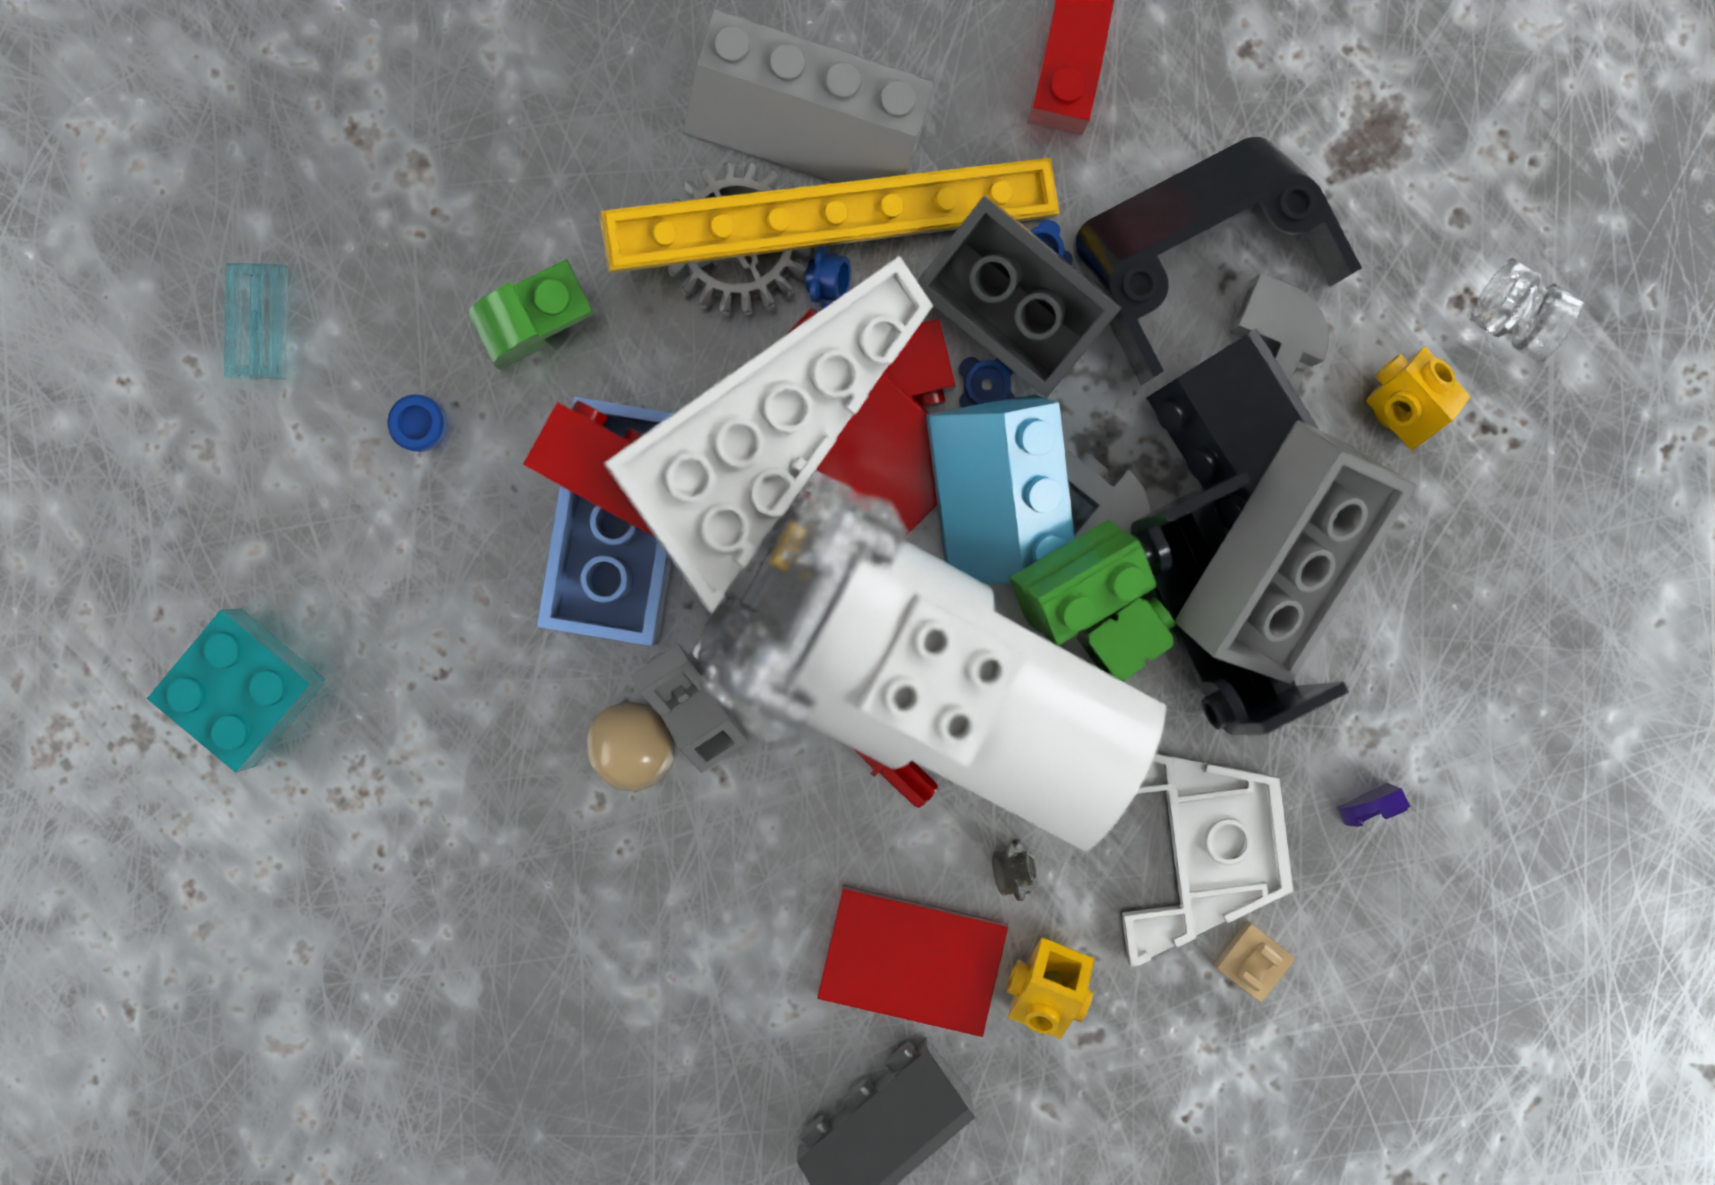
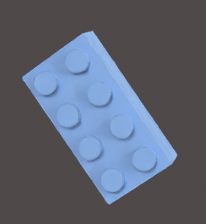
(600, 569)

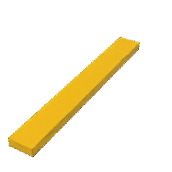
(821, 214)

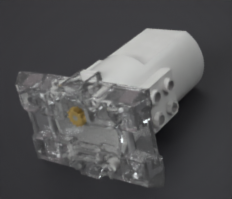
(916, 666)

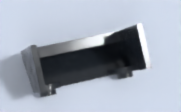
(1123, 243)
(1179, 547)

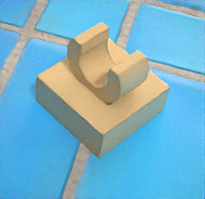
(1254, 961)

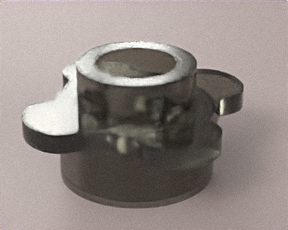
(1014, 870)

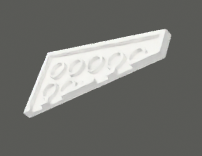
(747, 446)

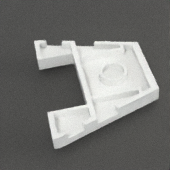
(1225, 850)

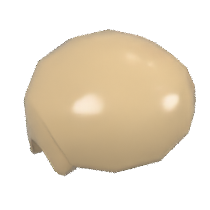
(630, 746)

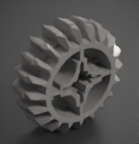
(759, 283)

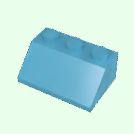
(1000, 485)

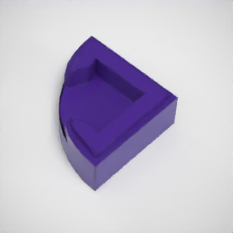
(1383, 800)

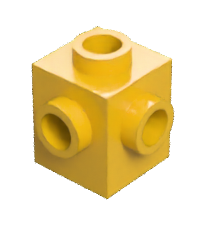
(1417, 397)
(1051, 988)

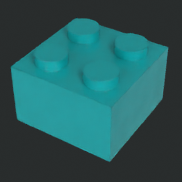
(236, 689)

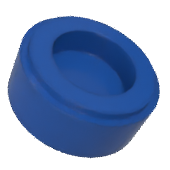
(417, 423)

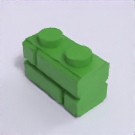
(1083, 582)
(1128, 637)

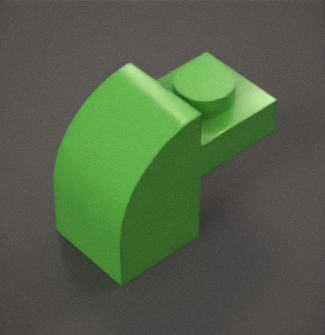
(523, 315)

